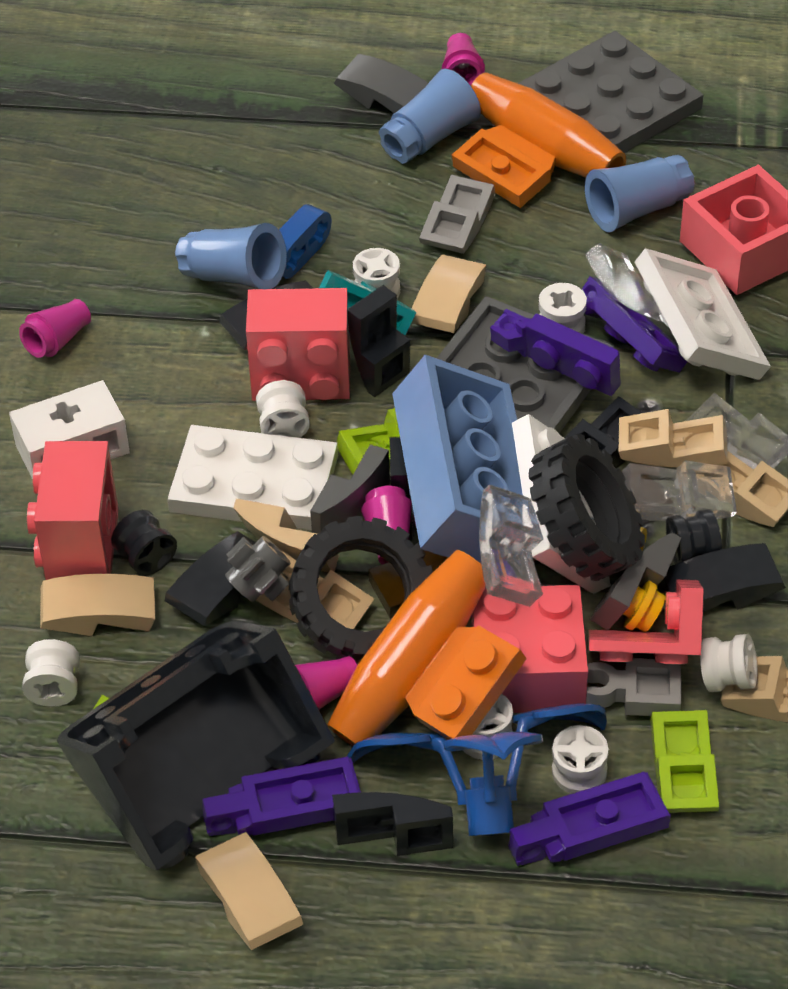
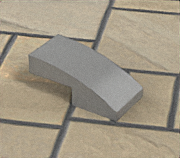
(458, 215)

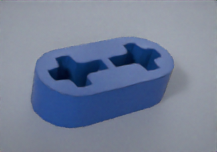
(304, 236)

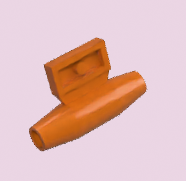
(529, 141)
(430, 662)

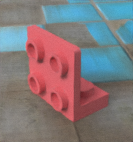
(682, 614)

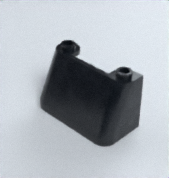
(192, 732)

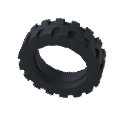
(557, 479)
(342, 537)

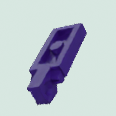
(652, 345)
(559, 349)
(280, 798)
(590, 821)

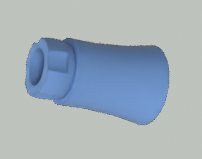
(430, 116)
(637, 189)
(235, 255)

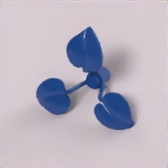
(488, 799)

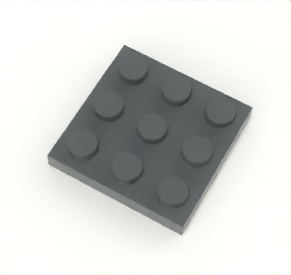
(618, 90)
(534, 390)

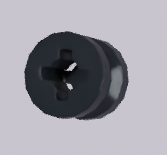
(698, 534)
(144, 542)

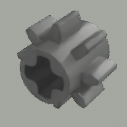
(258, 569)

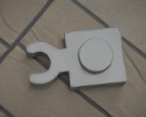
(641, 686)

